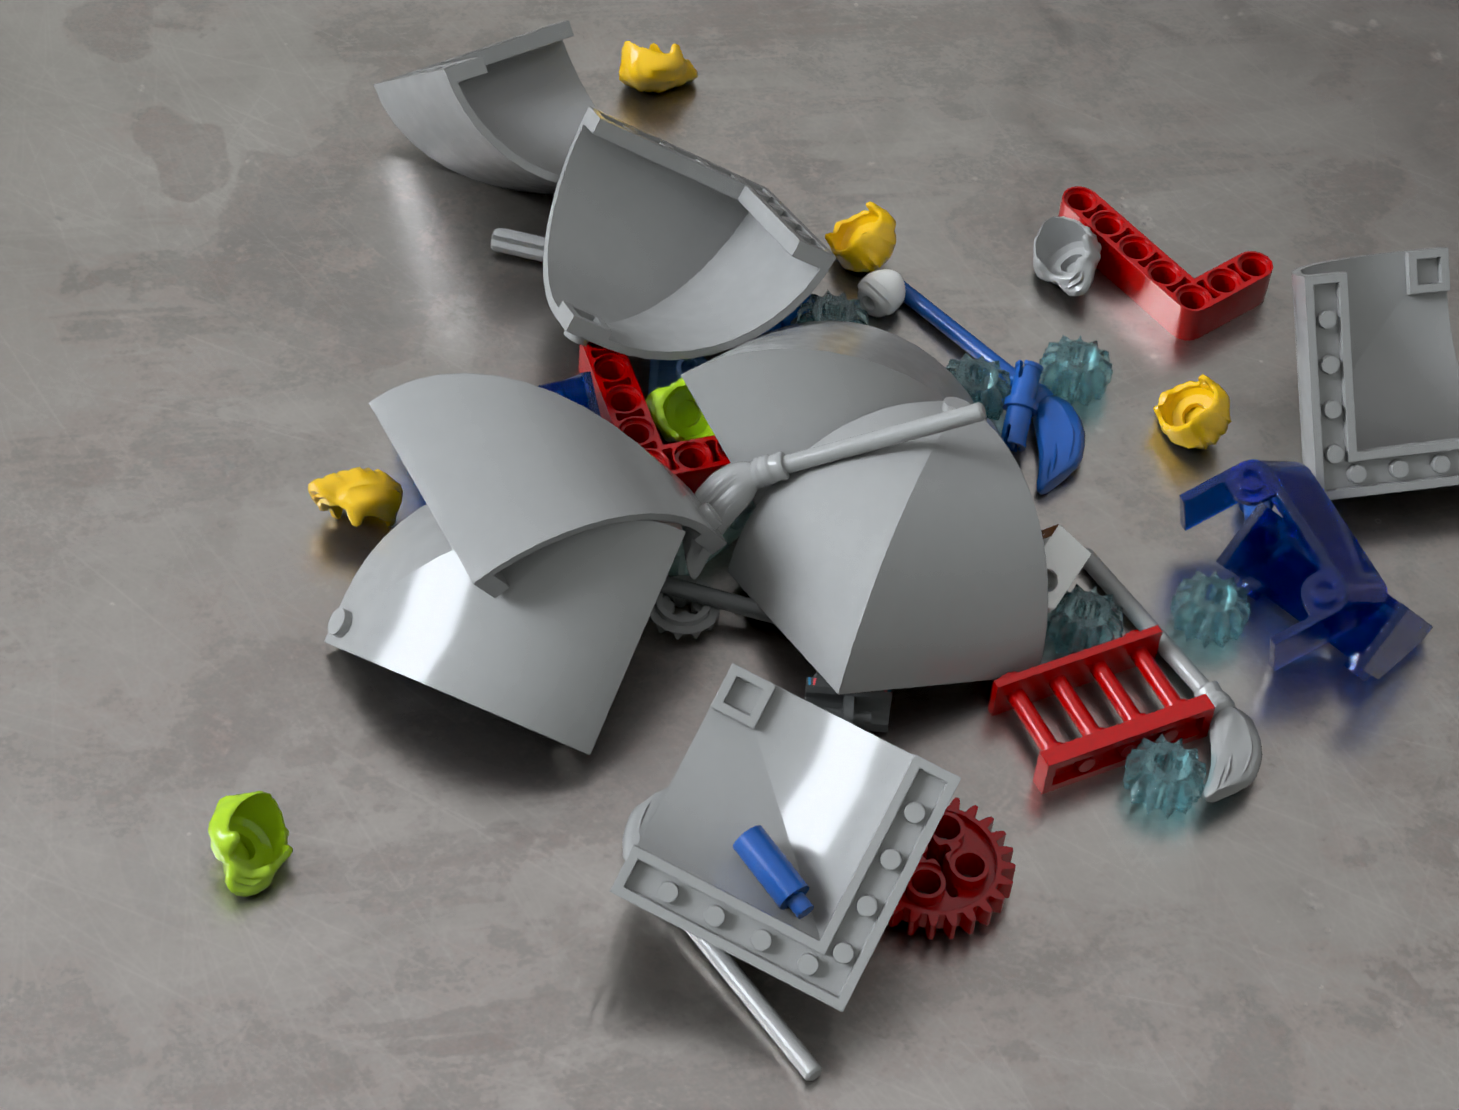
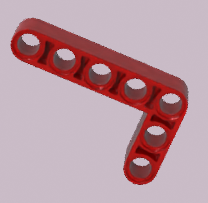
(1157, 283)
(625, 407)

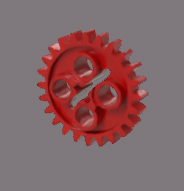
(952, 896)

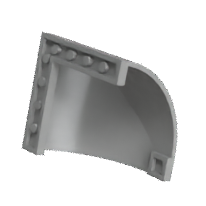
(495, 111)
(668, 248)
(1377, 373)
(809, 381)
(524, 469)
(903, 559)
(536, 653)
(831, 799)

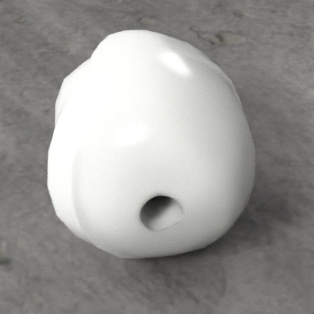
(881, 292)

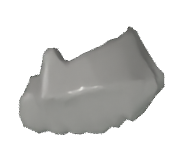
(1066, 254)

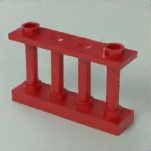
(1099, 747)

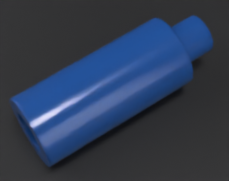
(773, 871)

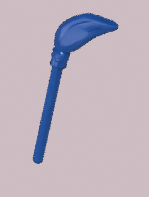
(1056, 425)

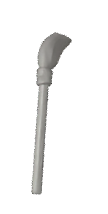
(737, 483)
(1233, 735)
(728, 967)

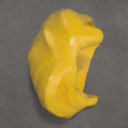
(654, 70)
(864, 239)
(1194, 413)
(360, 493)

